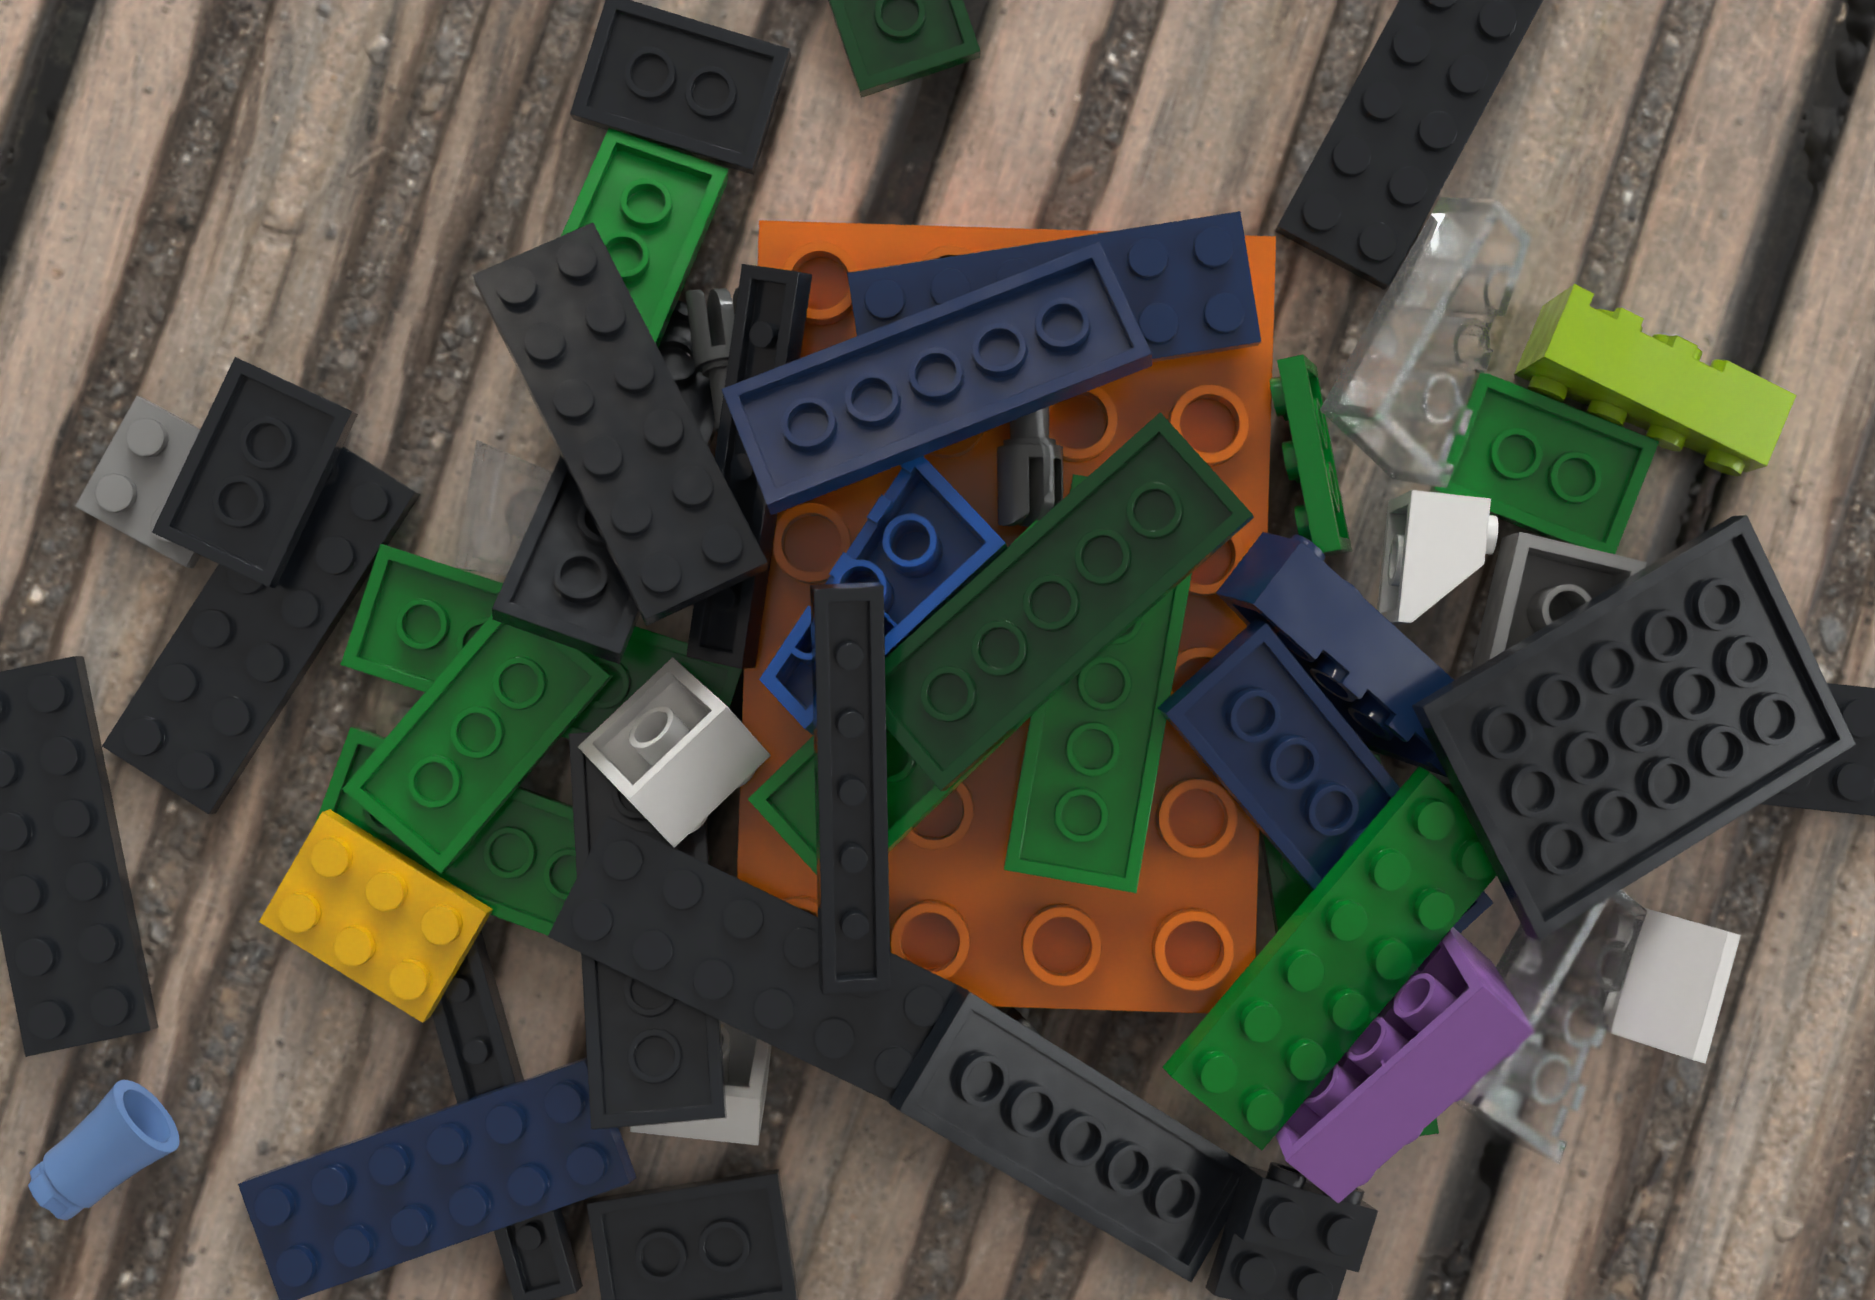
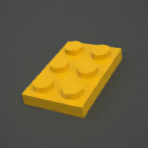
(375, 915)

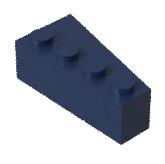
(1340, 642)

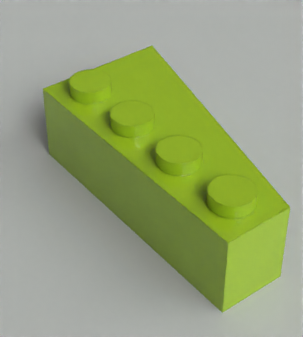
(1653, 383)

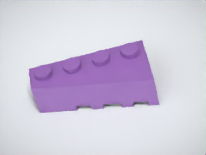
(1406, 1068)

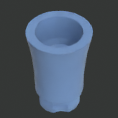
(104, 1150)

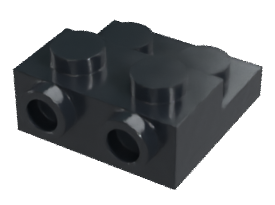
(1288, 1239)

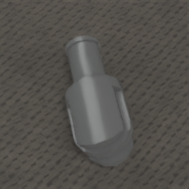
(711, 338)
(1028, 471)

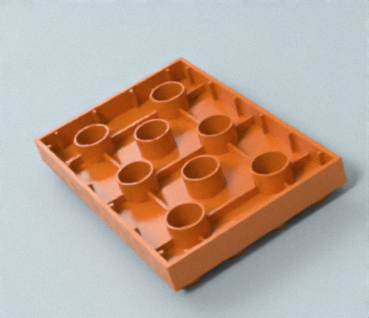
(949, 898)

